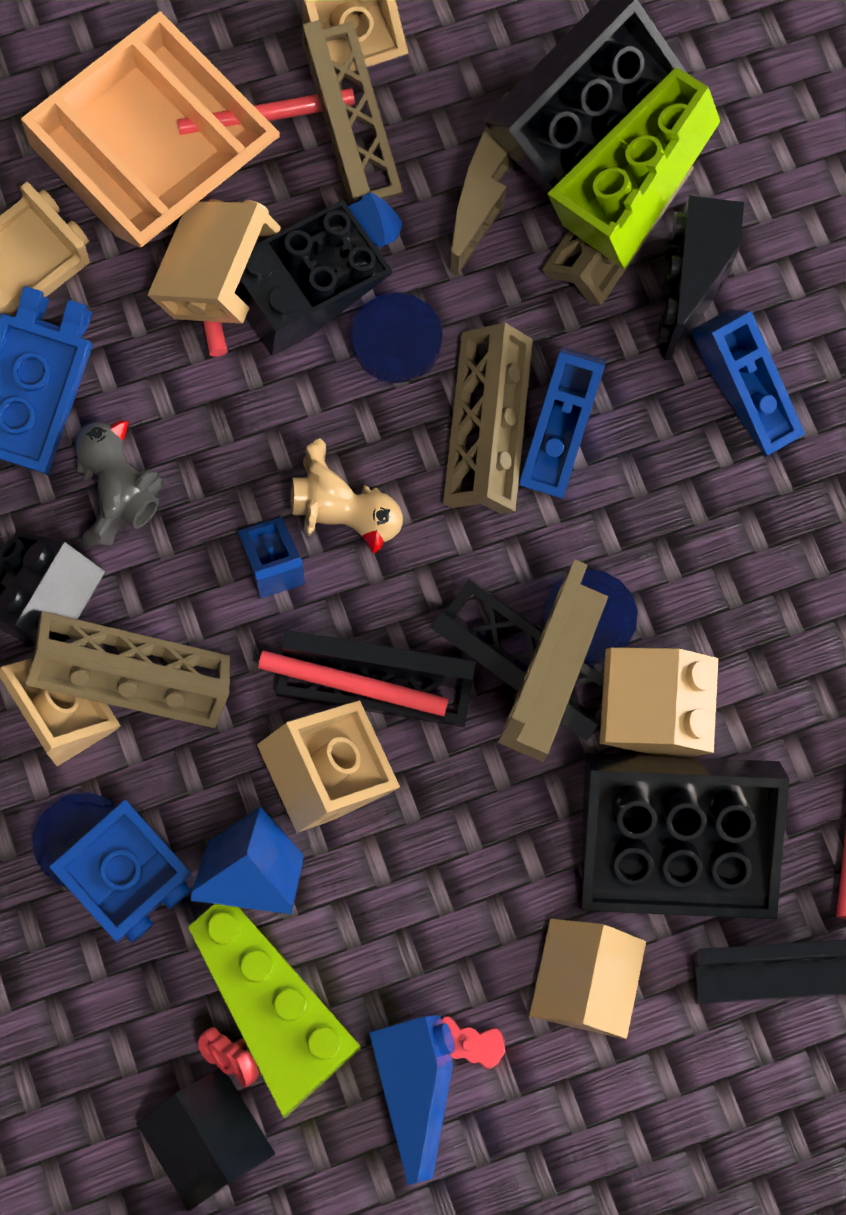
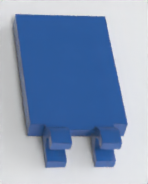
(39, 378)

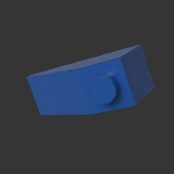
(748, 378)
(562, 422)
(416, 1082)

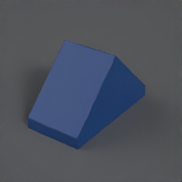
(272, 557)

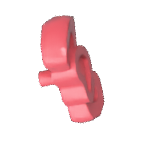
(476, 1047)
(228, 1056)

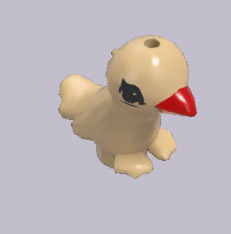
(330, 501)

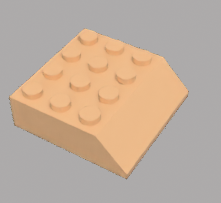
(119, 135)

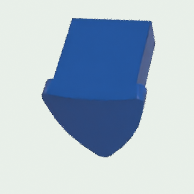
(377, 219)

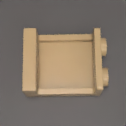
(37, 248)
(208, 260)

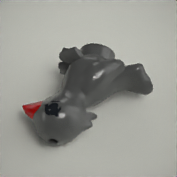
(122, 490)

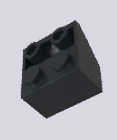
(43, 577)

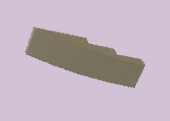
(480, 198)

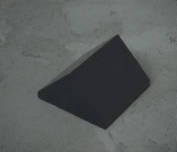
(205, 1138)

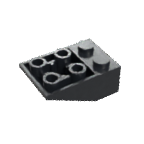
(700, 259)
(308, 276)

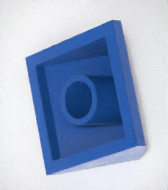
(250, 867)

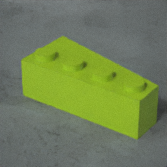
(637, 167)
(279, 1016)

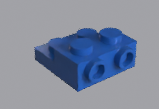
(123, 873)

